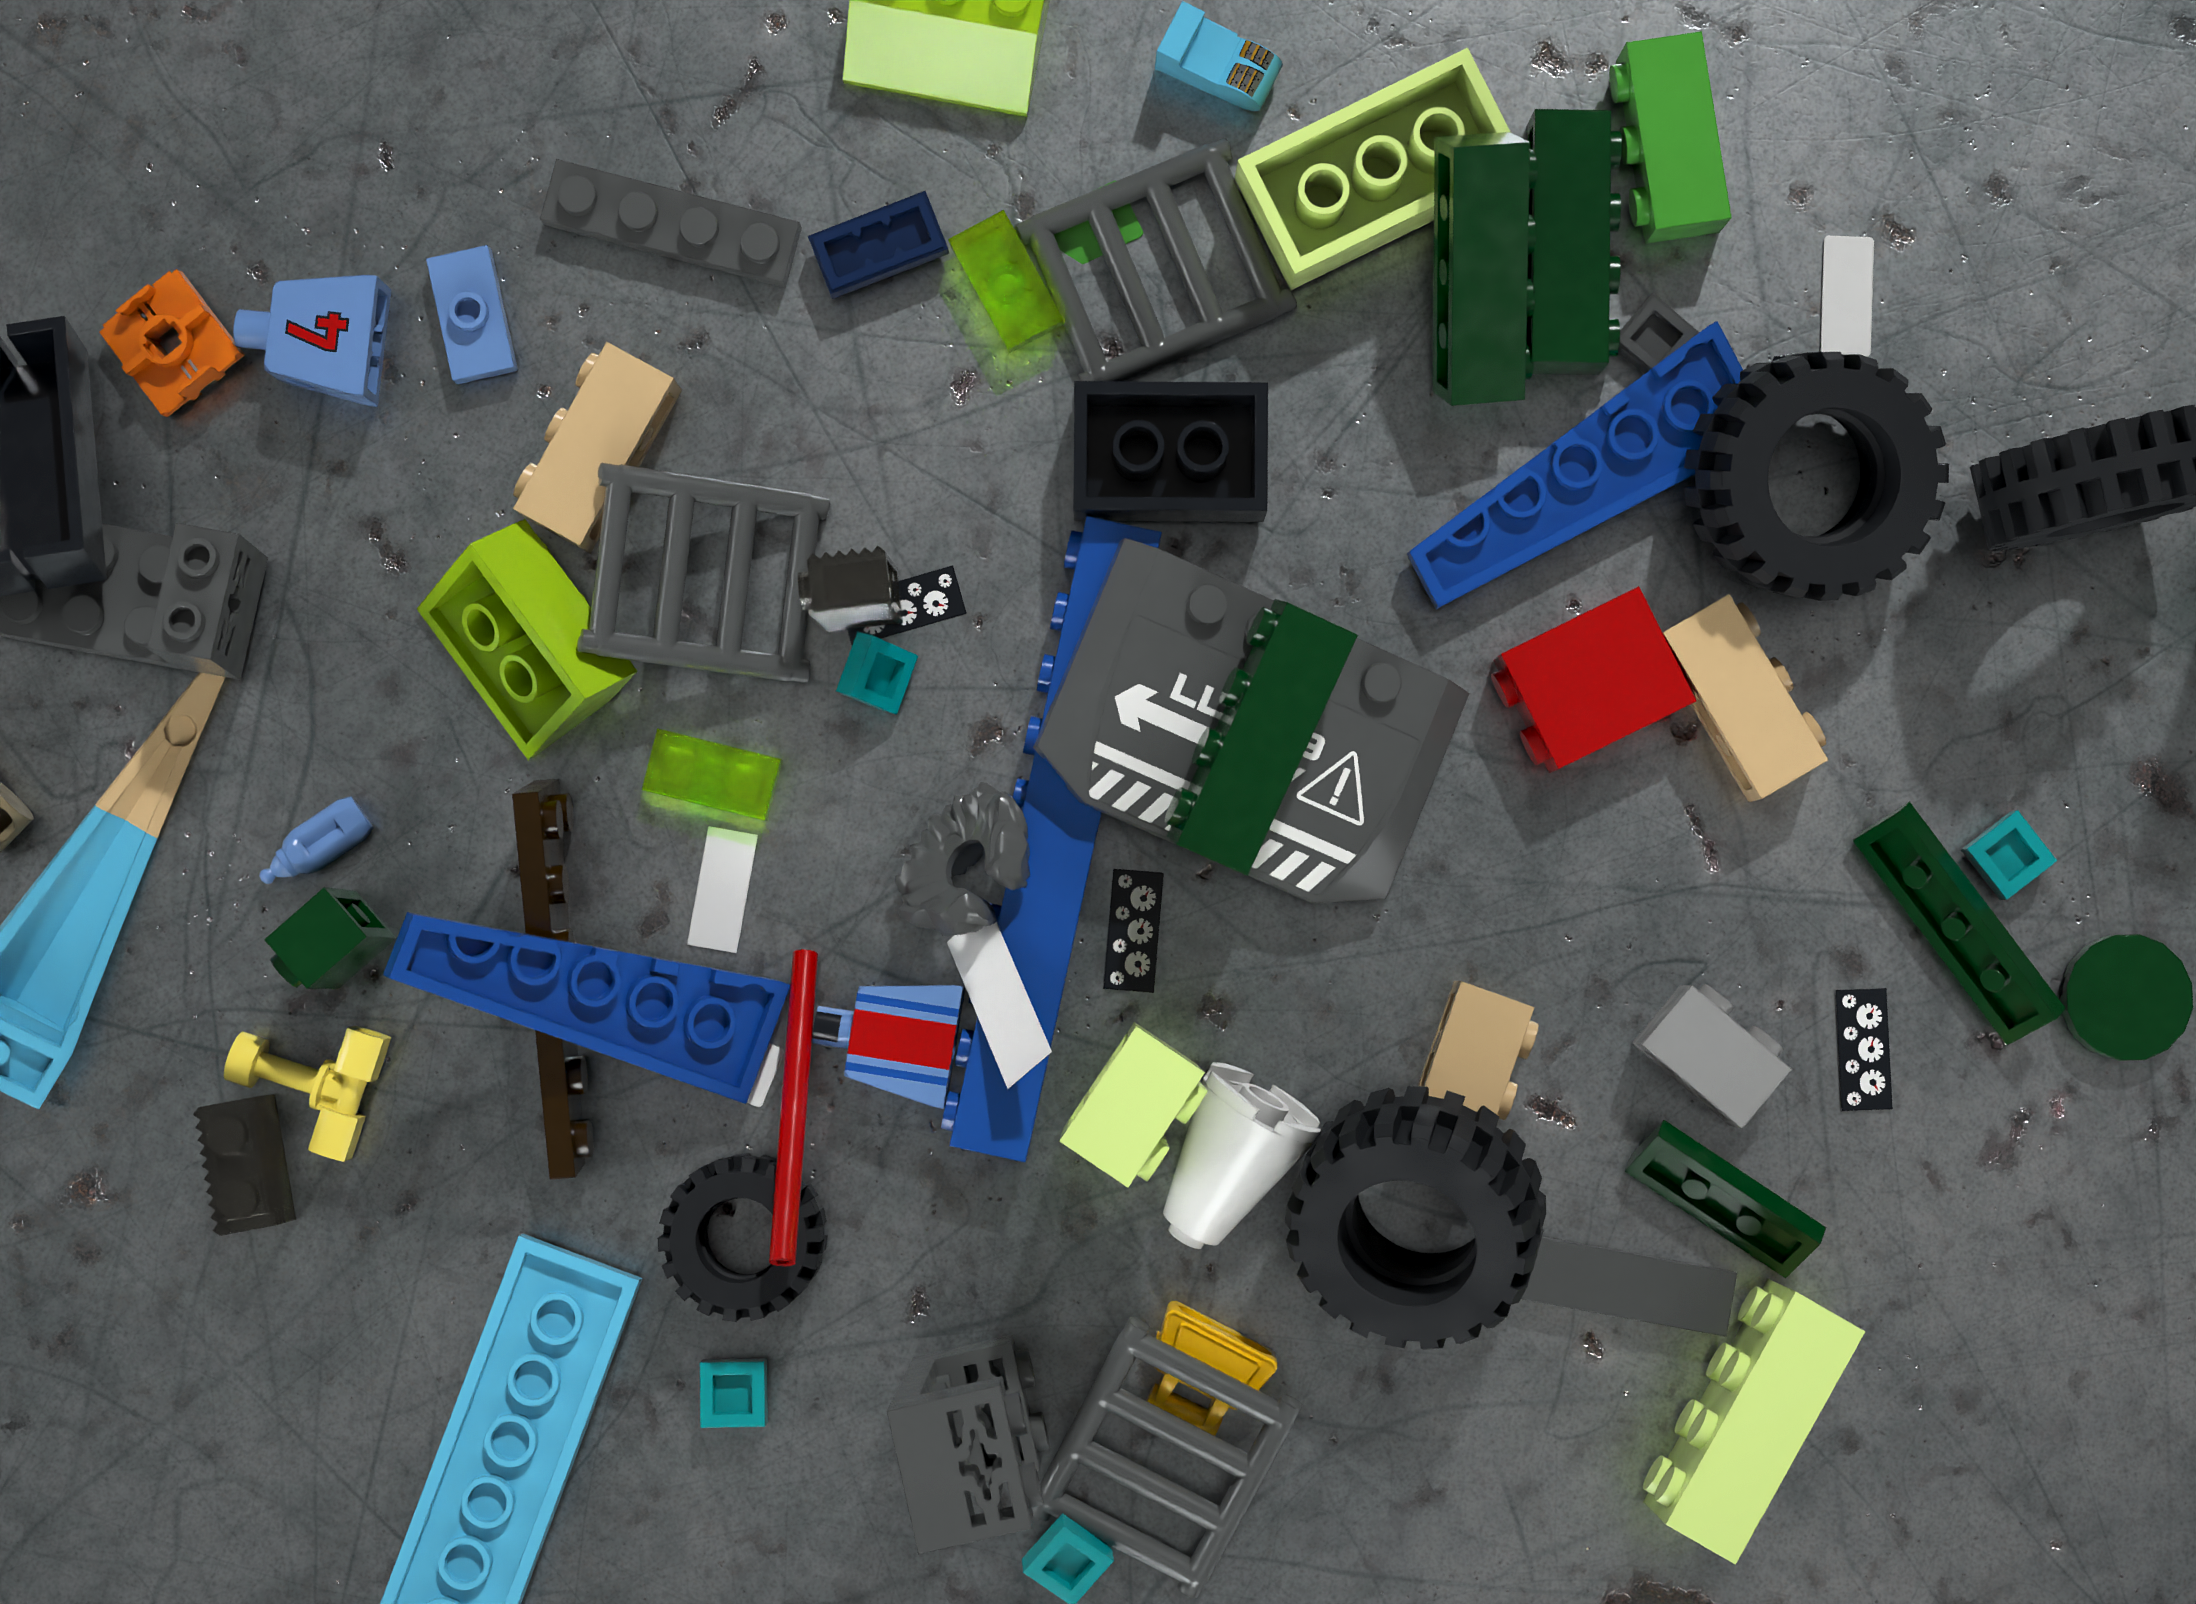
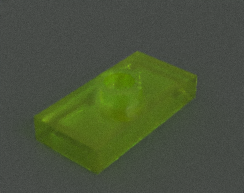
(1006, 281)
(712, 774)

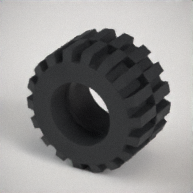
(695, 1265)

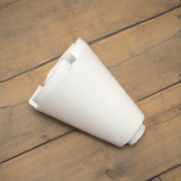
(1234, 1154)

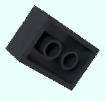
(1170, 451)

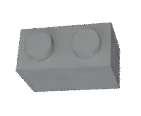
(1713, 1054)

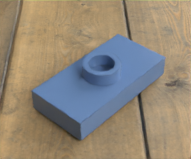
(472, 314)

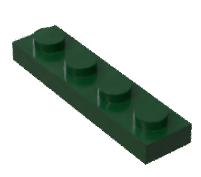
(1959, 924)

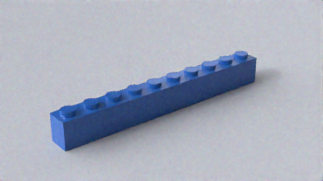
(1044, 917)

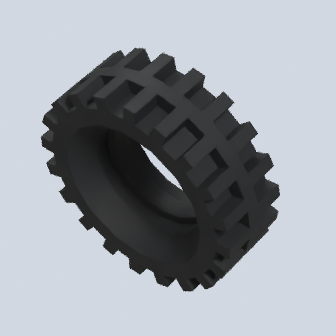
(2089, 480)

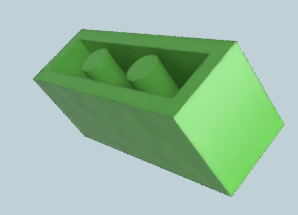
(1670, 138)

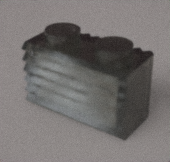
(851, 590)
(245, 1164)

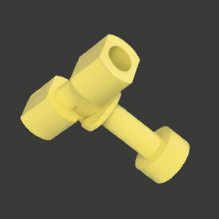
(333, 1088)

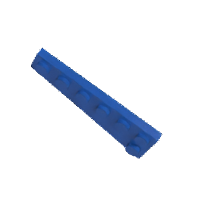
(1586, 476)
(638, 1008)

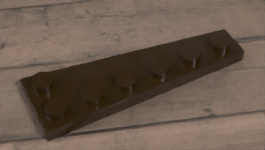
(540, 820)

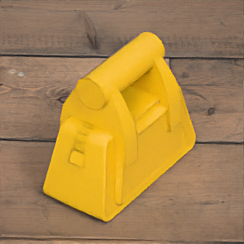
(1217, 1347)

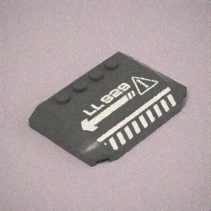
(1153, 682)

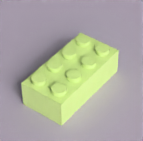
(1363, 169)
(1132, 1106)
(1750, 1418)

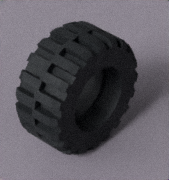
(1895, 475)
(1403, 1290)

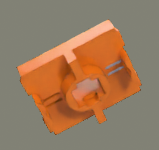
(200, 358)

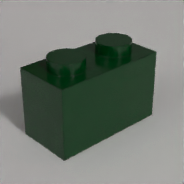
(328, 940)

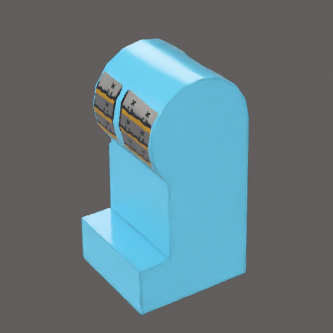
(1217, 60)

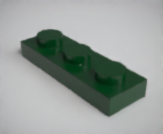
(1725, 1199)

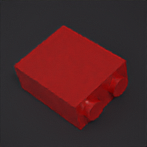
(1591, 681)

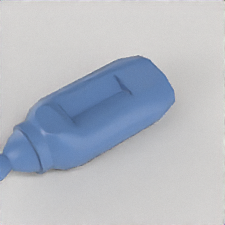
(320, 840)

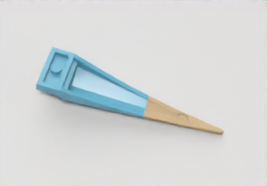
(73, 912)

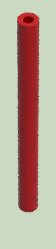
(793, 1109)

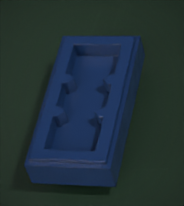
(878, 244)

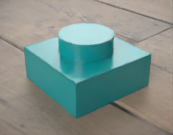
(877, 673)
(2009, 855)
(733, 1393)
(1067, 1560)

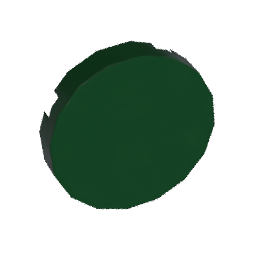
(2126, 997)

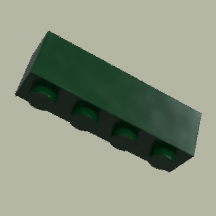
(1572, 248)
(1482, 267)
(1259, 736)

